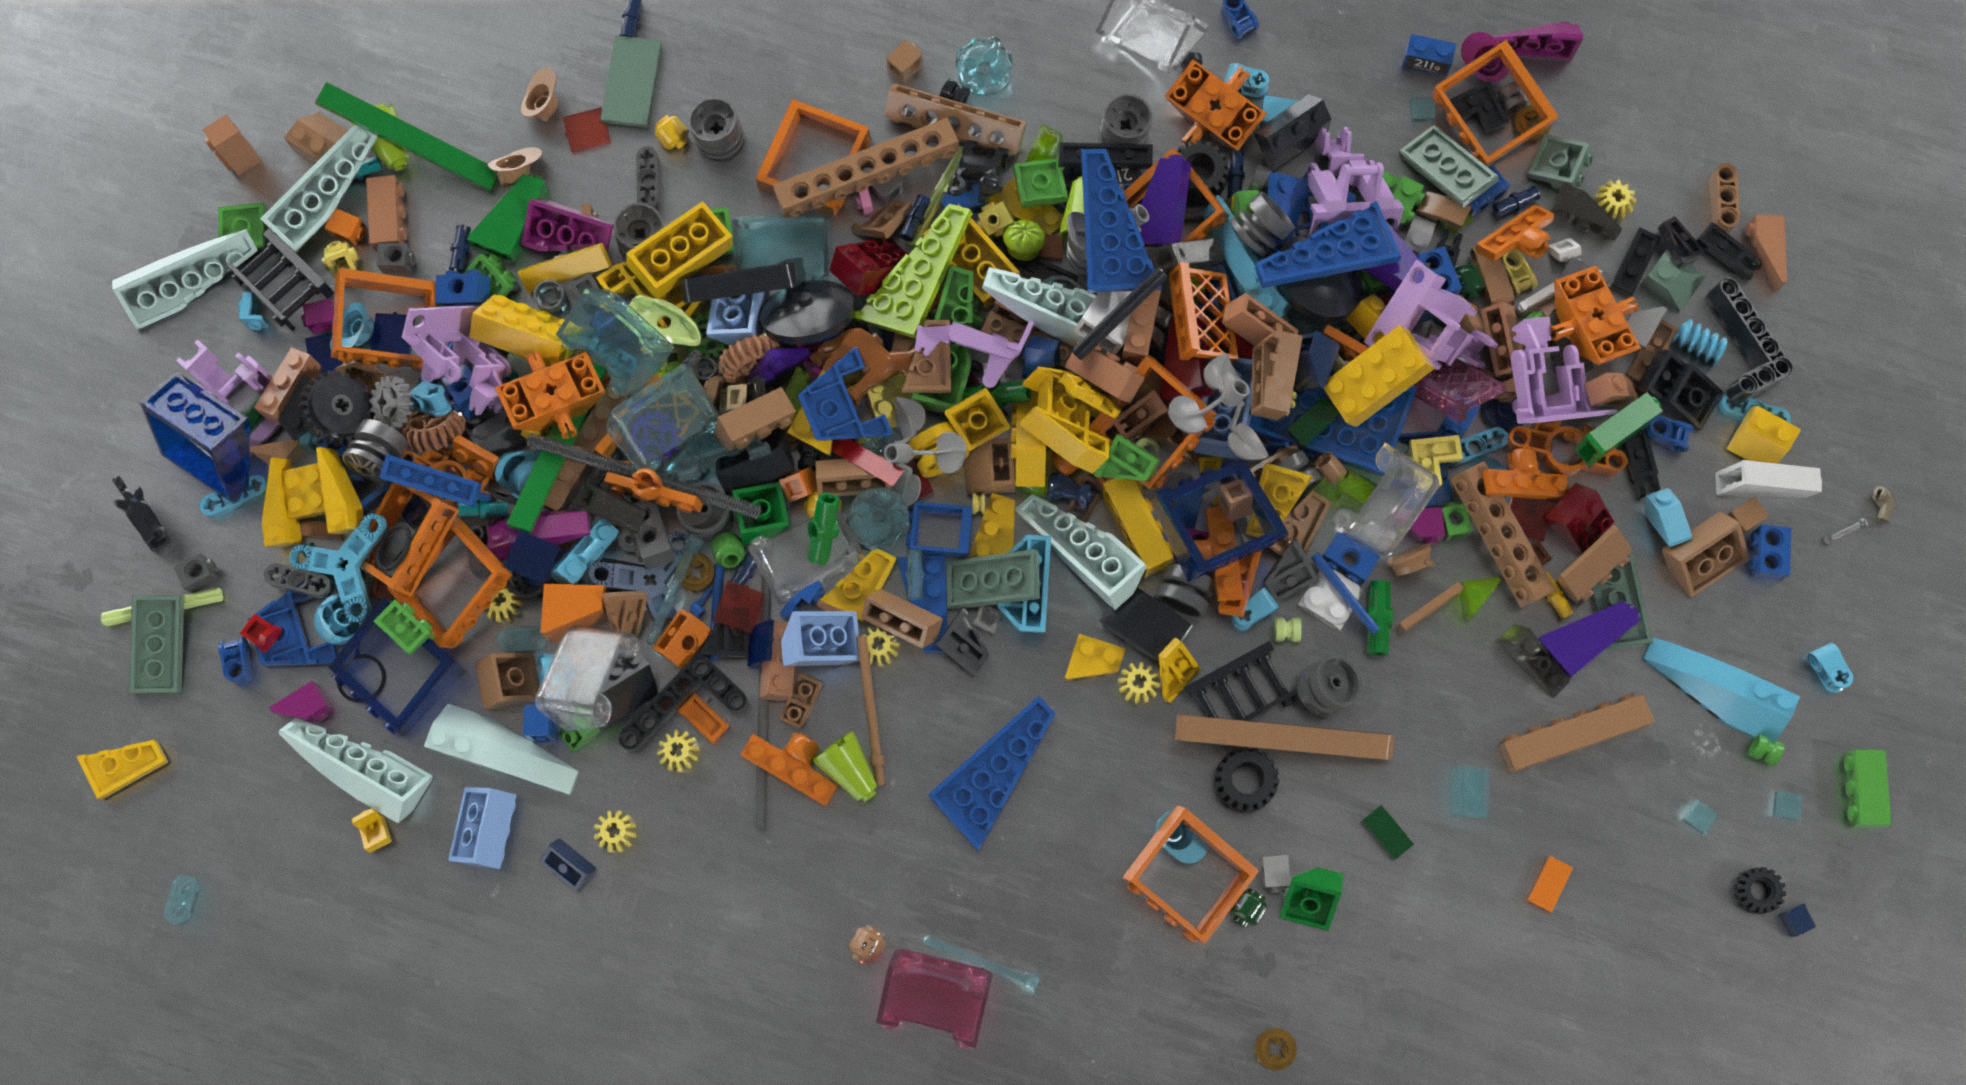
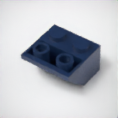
(1315, 362)

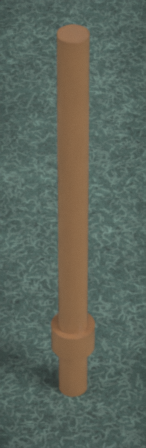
(876, 758)

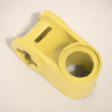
(1520, 275)

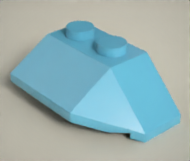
(1032, 614)

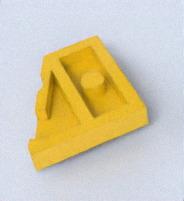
(1090, 394)
(1094, 658)
(1176, 669)

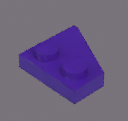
(778, 363)

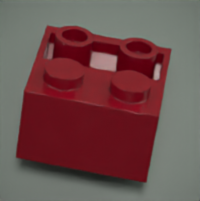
(1580, 518)

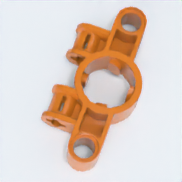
(1540, 438)
(443, 461)

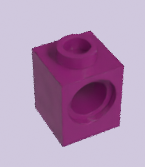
(318, 316)

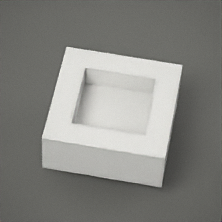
(1565, 250)

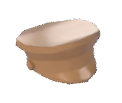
(1411, 560)

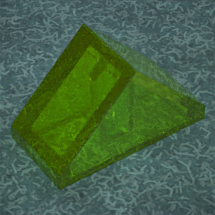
(1045, 144)
(1475, 594)

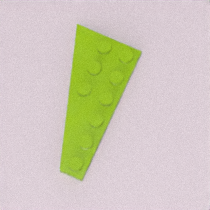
(915, 280)

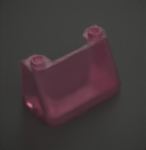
(935, 995)

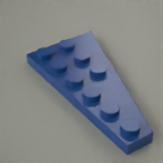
(1112, 240)
(1338, 248)
(984, 782)

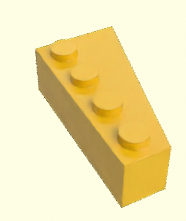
(1028, 450)

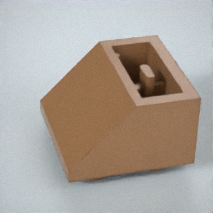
(990, 468)

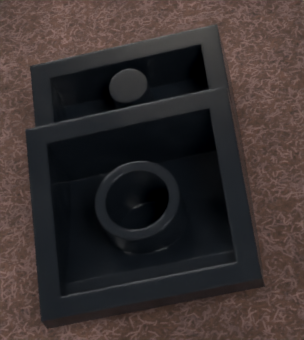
(1680, 388)
(1145, 624)

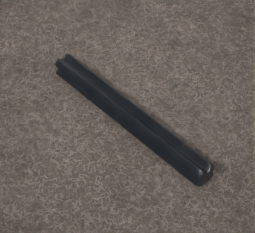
(1116, 316)

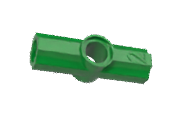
(1003, 392)
(823, 528)
(1381, 612)

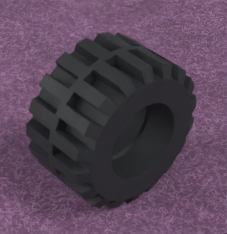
(1210, 159)
(1256, 761)

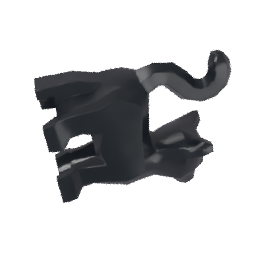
(979, 169)
(141, 515)

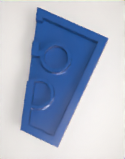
(1290, 196)

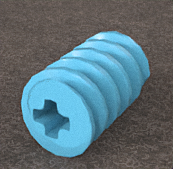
(1701, 341)

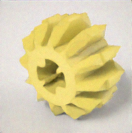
(1616, 199)
(505, 608)
(888, 645)
(1148, 685)
(669, 751)
(607, 838)

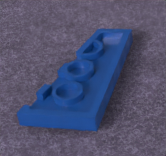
(933, 591)

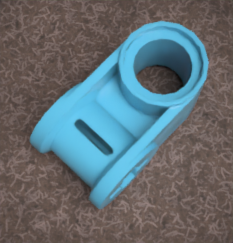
(1250, 85)
(430, 399)
(1258, 608)
(1829, 665)

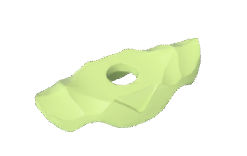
(682, 328)

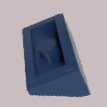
(567, 864)

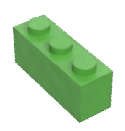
(1867, 788)

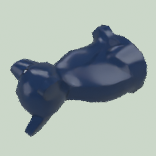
(1066, 487)

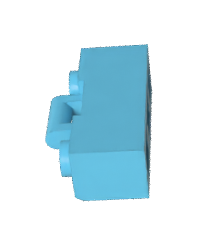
(584, 552)

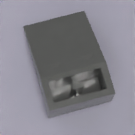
(493, 432)

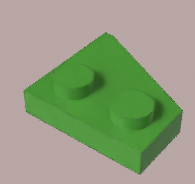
(1127, 461)

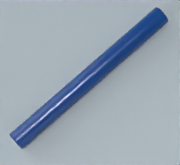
(1345, 593)
(716, 596)

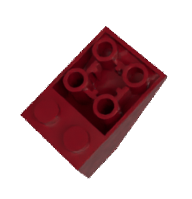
(865, 264)

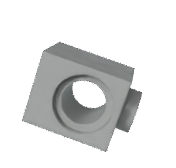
(1275, 873)

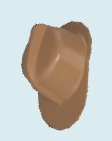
(540, 97)
(514, 165)
(365, 373)

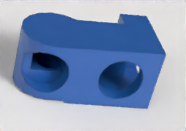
(967, 200)

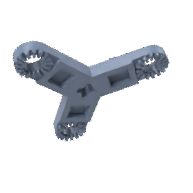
(632, 579)

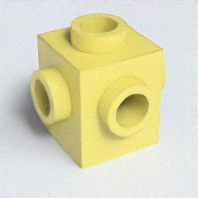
(1003, 216)
(334, 259)

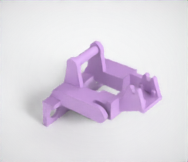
(1350, 169)
(1409, 305)
(997, 346)
(439, 361)
(1527, 369)
(220, 384)

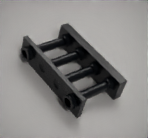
(288, 259)
(1241, 667)

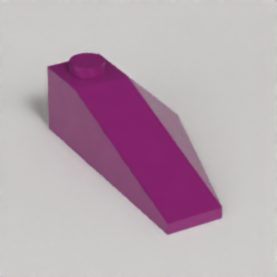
(1545, 41)
(559, 227)
(551, 526)

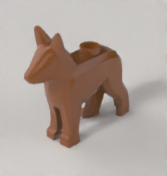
(878, 362)

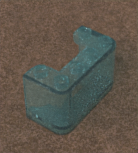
(615, 339)

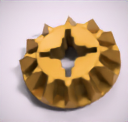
(1521, 123)
(706, 573)
(1288, 1049)

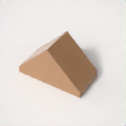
(284, 449)

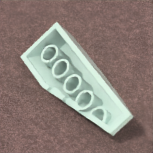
(319, 190)
(179, 278)
(1048, 306)
(1089, 552)
(497, 748)
(366, 774)

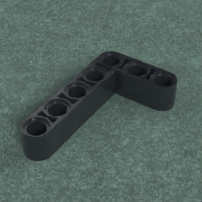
(746, 281)
(1754, 338)
(679, 698)

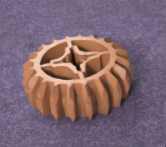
(743, 357)
(430, 432)

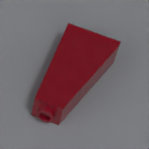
(1187, 371)

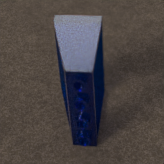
(200, 434)
(1183, 545)
(432, 690)

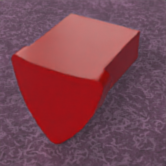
(261, 633)

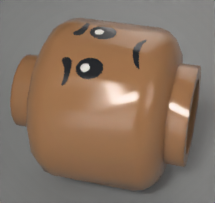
(867, 945)

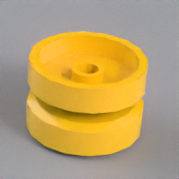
(928, 441)

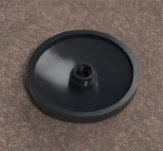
(1323, 297)
(807, 312)

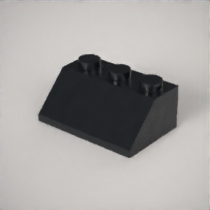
(1292, 130)
(741, 472)
(629, 687)

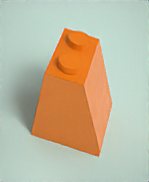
(571, 606)

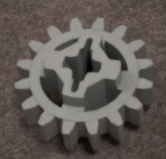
(391, 401)

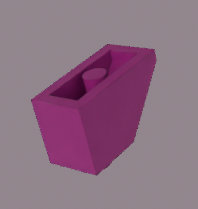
(1428, 527)
(306, 704)

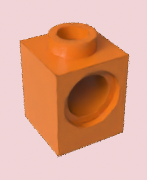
(346, 227)
(799, 484)

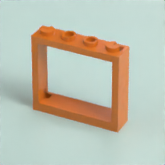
(1525, 82)
(774, 155)
(1138, 189)
(383, 283)
(1145, 369)
(424, 542)
(480, 602)
(1226, 900)

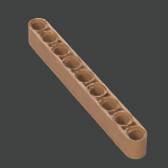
(1284, 737)

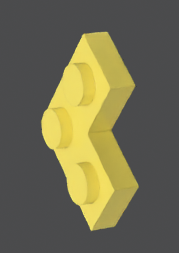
(1435, 451)

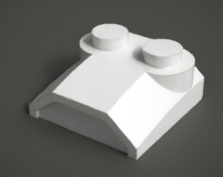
(1326, 603)

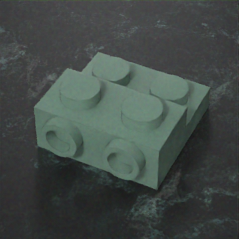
(1561, 161)

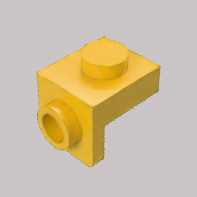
(372, 829)

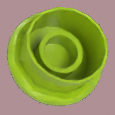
(1024, 239)

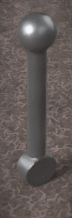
(1827, 539)

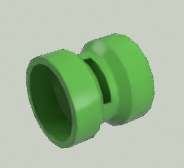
(1766, 750)

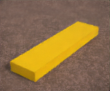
(566, 267)

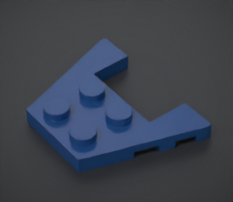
(831, 408)
(292, 646)

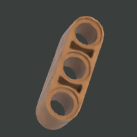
(1728, 189)
(1495, 278)

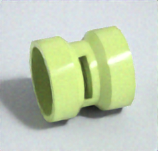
(1289, 629)

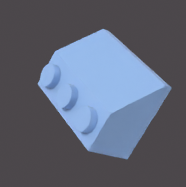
(736, 317)
(820, 638)
(482, 827)

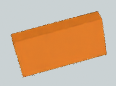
(703, 718)
(1550, 884)

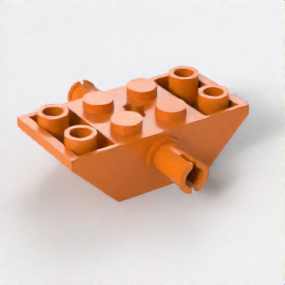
(1199, 91)
(1593, 317)
(551, 394)

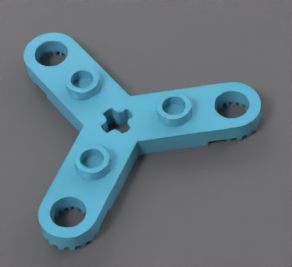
(348, 580)

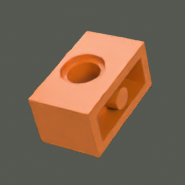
(670, 642)

